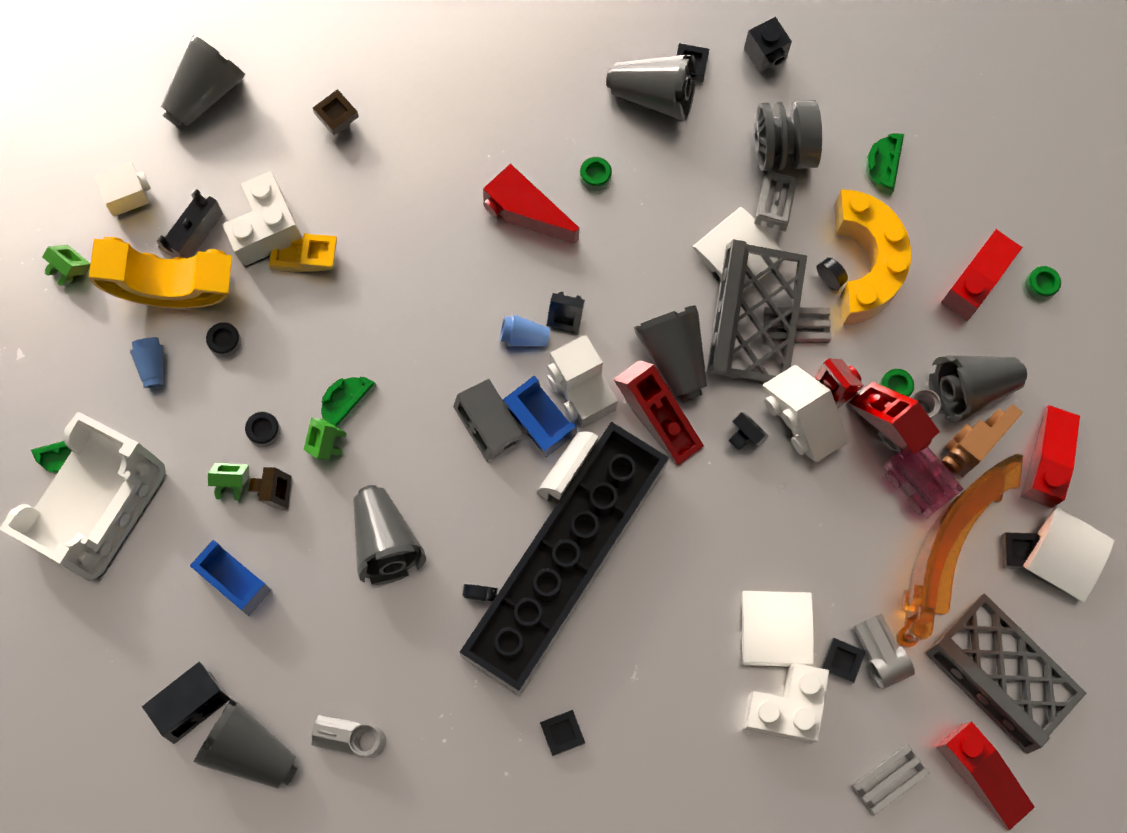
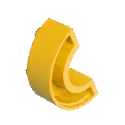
(887, 248)
(159, 281)

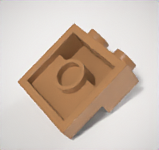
(975, 442)

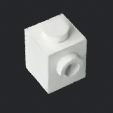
(123, 188)

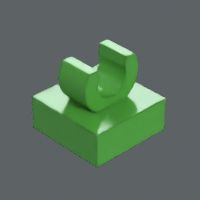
(65, 260)
(321, 439)
(230, 476)

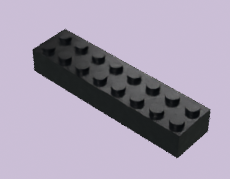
(564, 558)

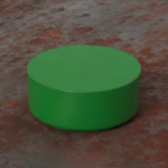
(595, 173)
(1043, 283)
(898, 381)

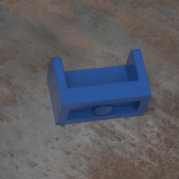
(539, 416)
(230, 577)

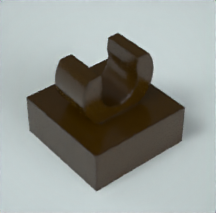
(335, 112)
(272, 488)

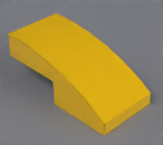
(305, 255)

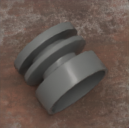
(785, 135)

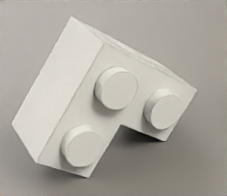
(266, 226)
(578, 376)
(807, 411)
(795, 714)

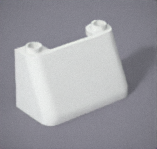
(90, 499)

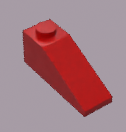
(525, 206)
(981, 275)
(841, 379)
(658, 410)
(896, 417)
(1052, 458)
(986, 773)

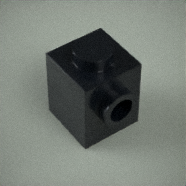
(767, 45)

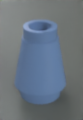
(523, 332)
(148, 359)

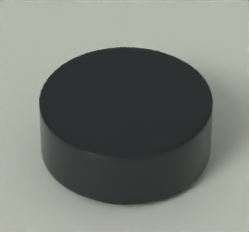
(832, 273)
(223, 339)
(262, 429)
(479, 592)

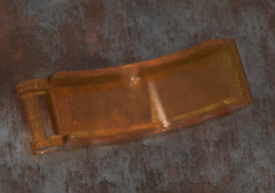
(936, 561)

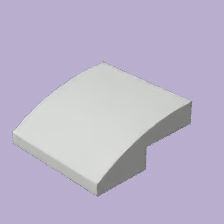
(739, 227)
(568, 465)
(1069, 553)
(777, 628)

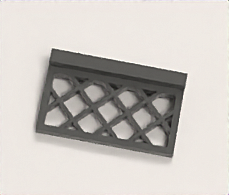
(731, 301)
(992, 696)

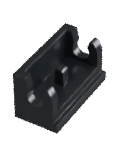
(191, 227)
(186, 703)

